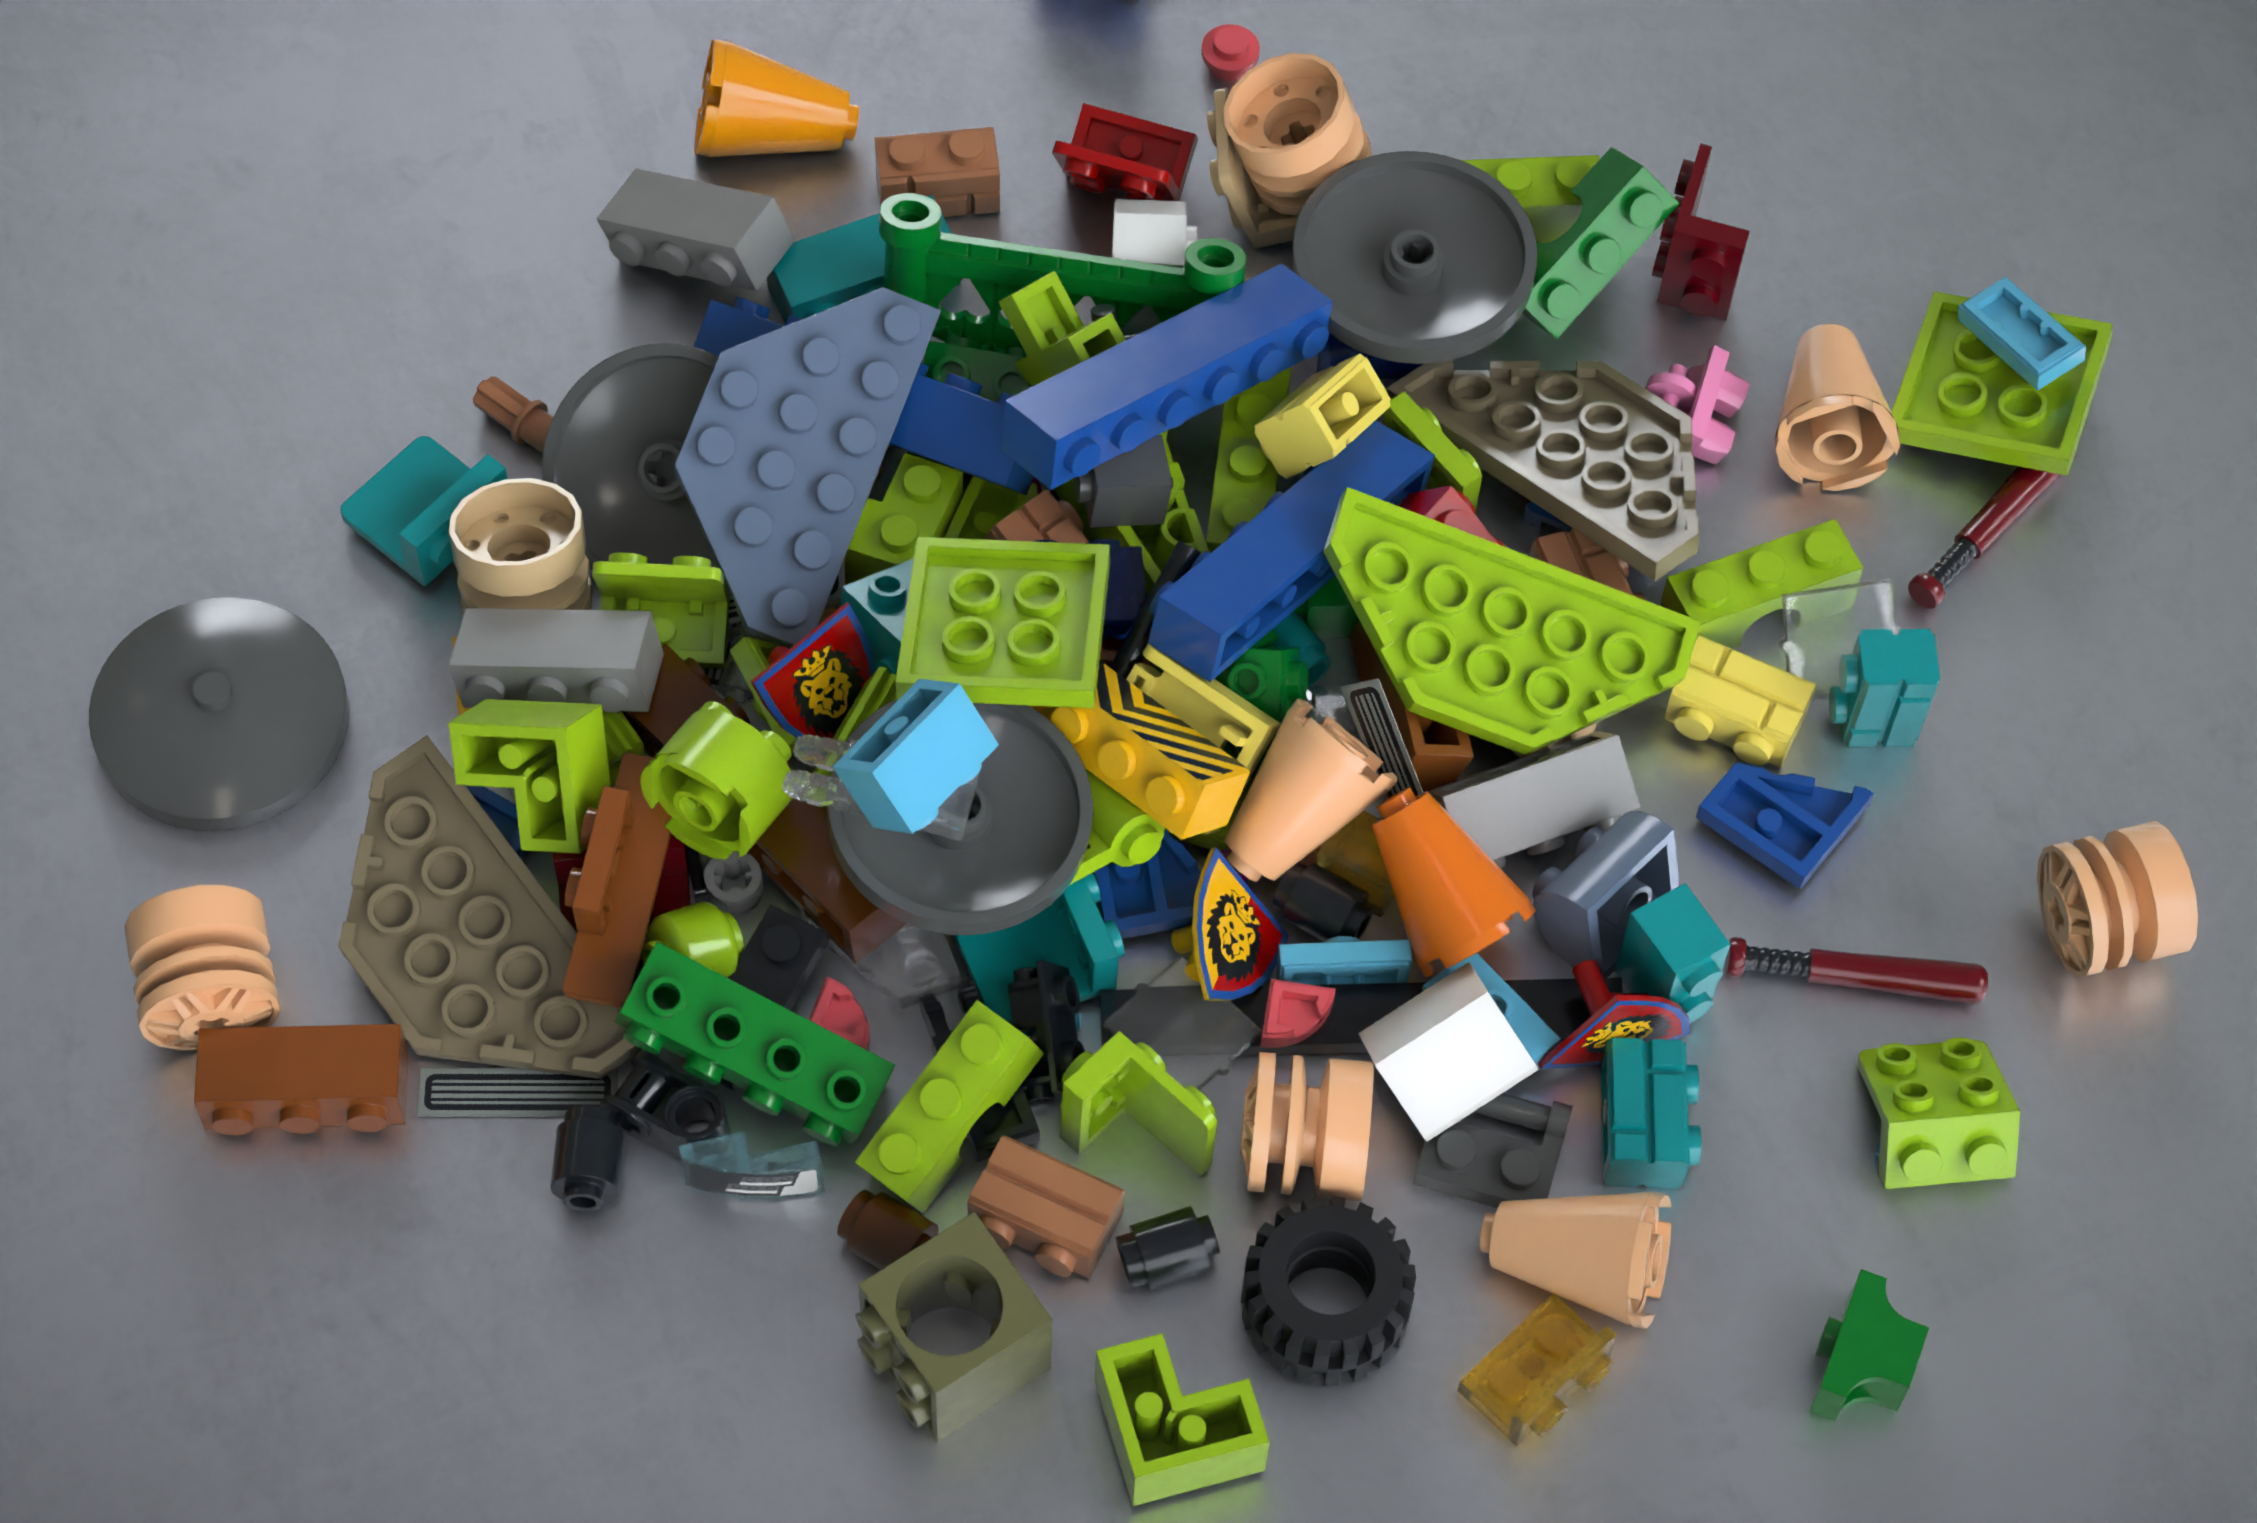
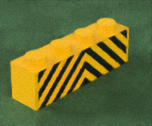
(1152, 757)

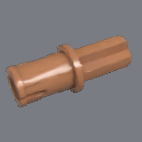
(524, 418)

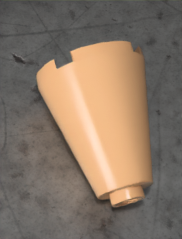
(1834, 414)
(1303, 794)
(1586, 1249)

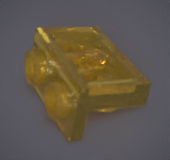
(1537, 1369)

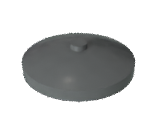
(1416, 256)
(619, 448)
(219, 714)
(1017, 847)

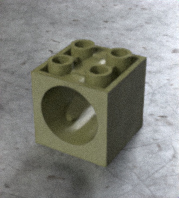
(963, 1271)

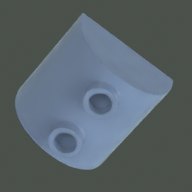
(1613, 874)

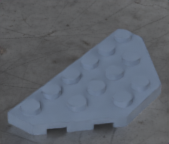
(793, 451)

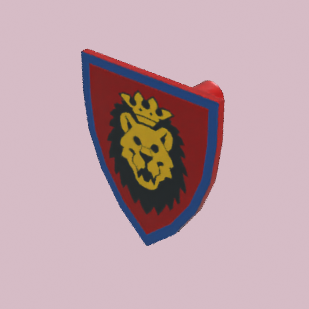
(818, 677)
(1614, 1016)

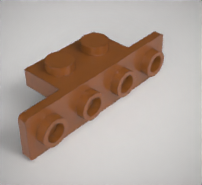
(615, 888)

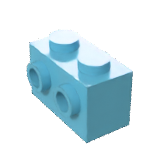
(916, 756)

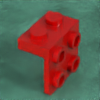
(1126, 155)

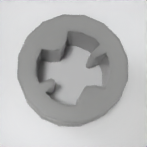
(735, 899)

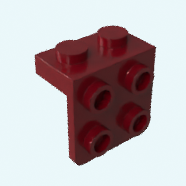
(1702, 255)

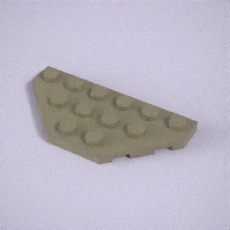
(1578, 447)
(464, 934)

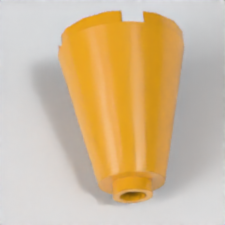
(767, 107)

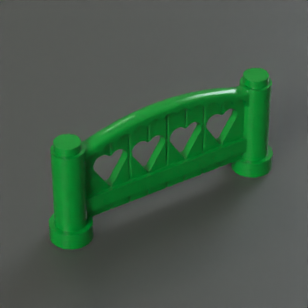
(931, 263)

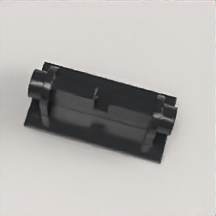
(1047, 1001)

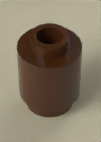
(883, 1228)

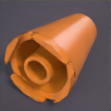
(1443, 882)

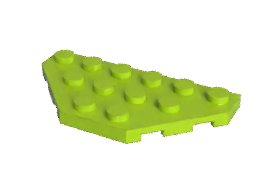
(1497, 634)

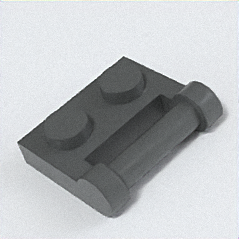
(1491, 1165)

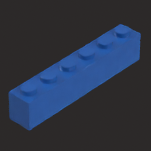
(1165, 376)
(937, 421)
(1277, 556)

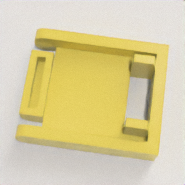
(1206, 707)

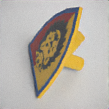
(1230, 934)

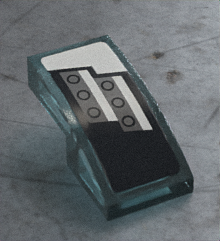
(728, 1169)

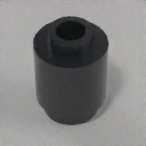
(1322, 902)
(587, 1158)
(1167, 1248)

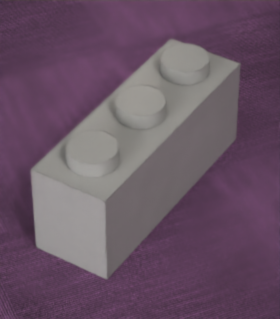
(696, 229)
(557, 657)
(1543, 796)

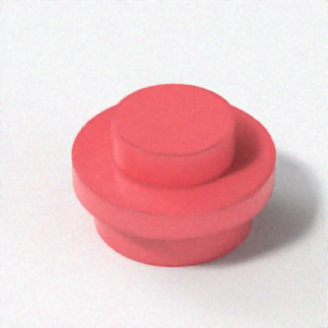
(1230, 51)

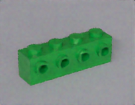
(754, 1045)

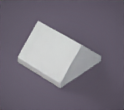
(1447, 1052)

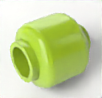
(700, 934)

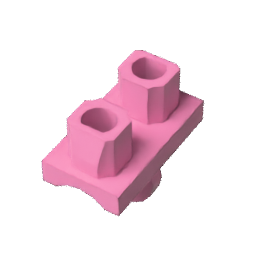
(1698, 394)

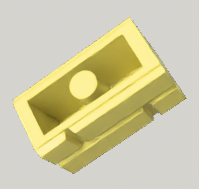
(1322, 416)
(1739, 703)

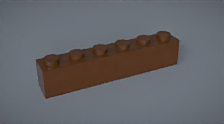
(796, 845)

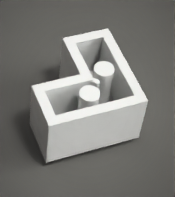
(1150, 234)

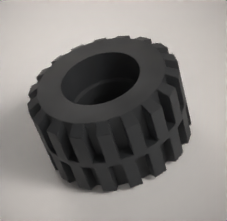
(1339, 1241)

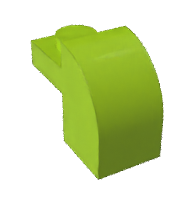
(1053, 330)

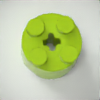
(719, 782)

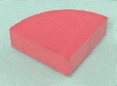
(1294, 1012)
(841, 1013)

